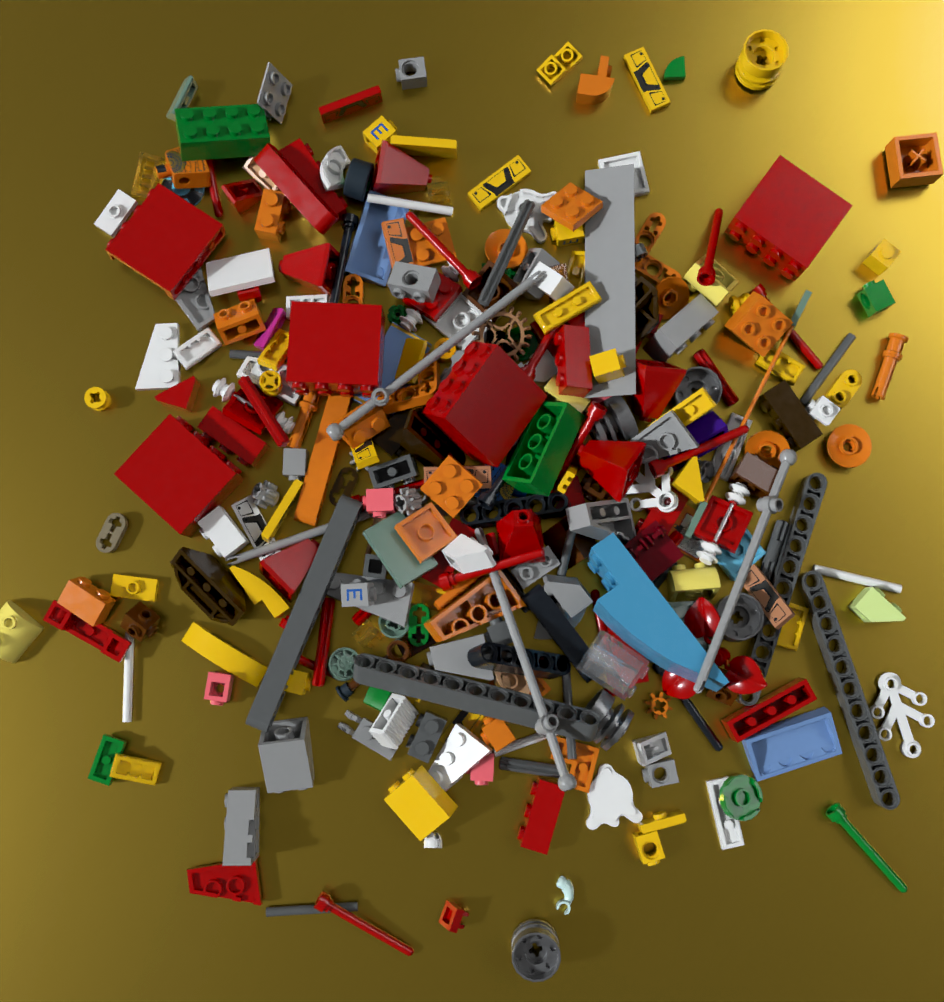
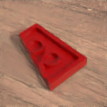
(228, 882)

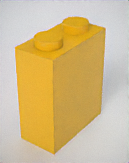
(420, 802)

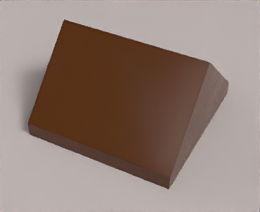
(505, 286)
(555, 539)

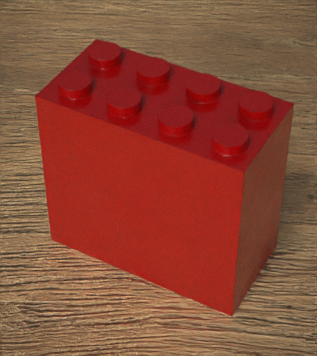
(788, 218)
(335, 348)
(485, 403)
(179, 475)

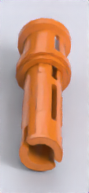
(891, 357)
(308, 407)

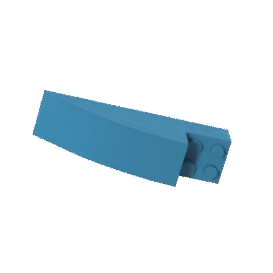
(644, 617)

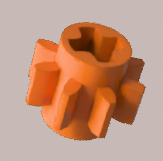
(664, 706)

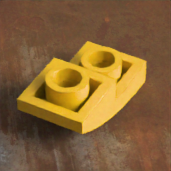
(560, 64)

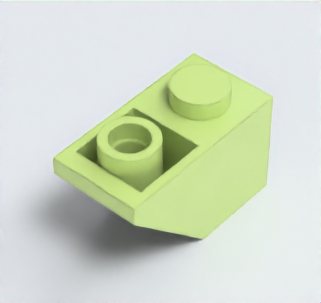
(873, 607)

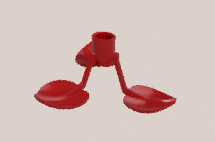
(744, 672)

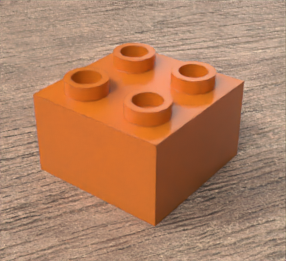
(913, 160)
(758, 323)

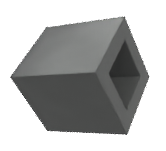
(374, 567)

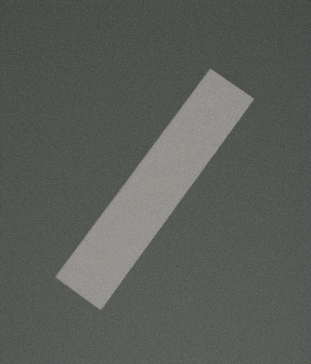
(612, 273)

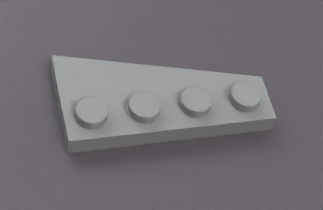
(391, 603)

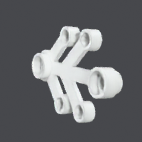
(647, 484)
(899, 711)

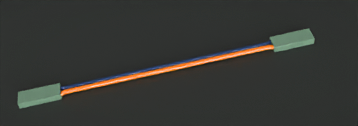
(702, 506)

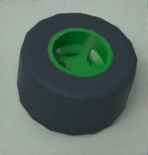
(358, 179)

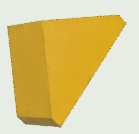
(689, 481)

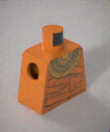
(184, 173)

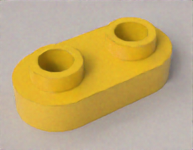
(844, 387)

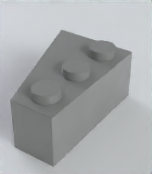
(680, 329)
(602, 519)
(241, 826)

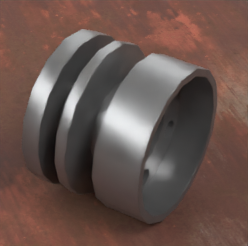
(696, 379)
(616, 421)
(750, 616)
(613, 722)
(537, 963)

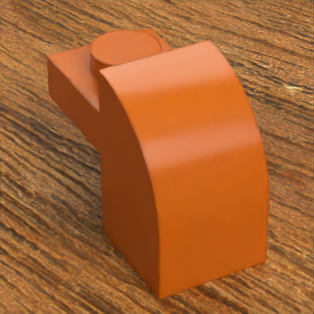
(596, 88)

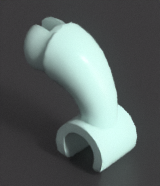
(568, 890)

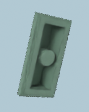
(183, 96)

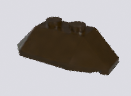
(645, 309)
(427, 441)
(209, 585)

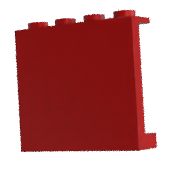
(166, 240)

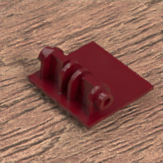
(653, 550)

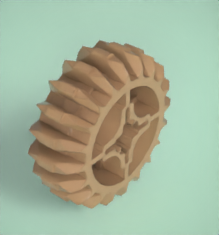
(513, 319)

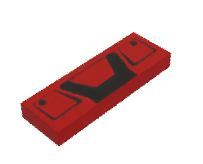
(350, 104)

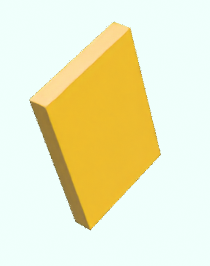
(426, 146)

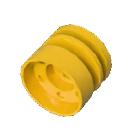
(761, 59)

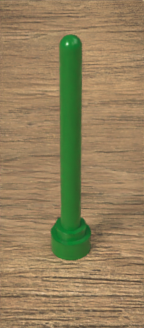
(837, 814)

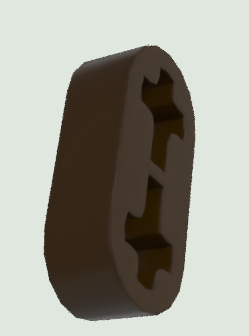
(339, 482)

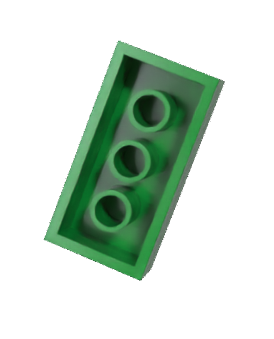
(221, 131)
(543, 448)

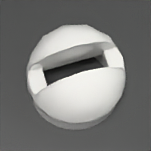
(433, 840)

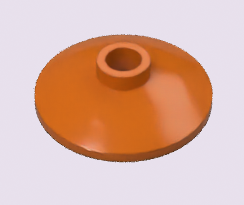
(495, 244)
(677, 296)
(767, 438)
(859, 444)

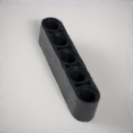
(505, 506)
(557, 626)
(505, 659)

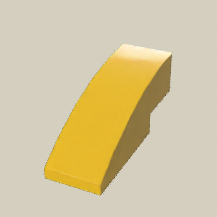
(261, 591)

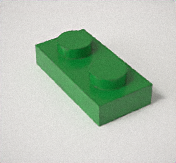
(104, 759)

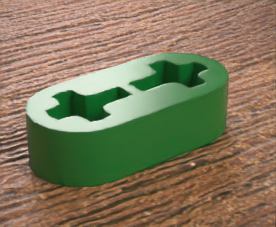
(413, 624)

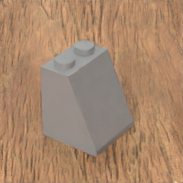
(453, 658)
(287, 756)

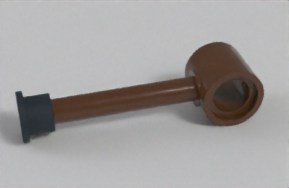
(347, 689)

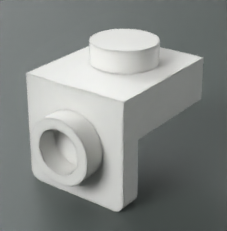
(822, 410)

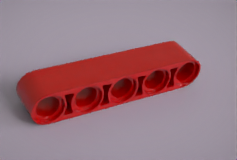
(296, 188)

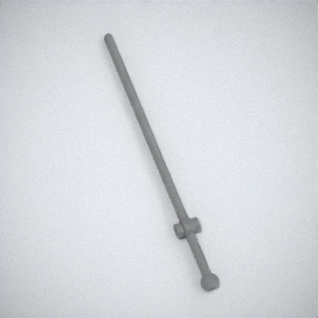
(336, 430)
(767, 505)
(295, 539)
(547, 722)

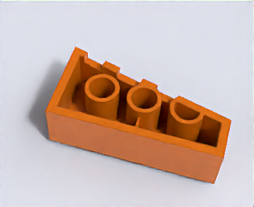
(472, 609)

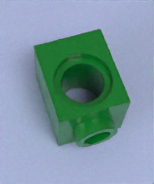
(875, 297)

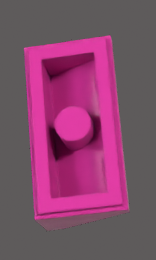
(273, 323)

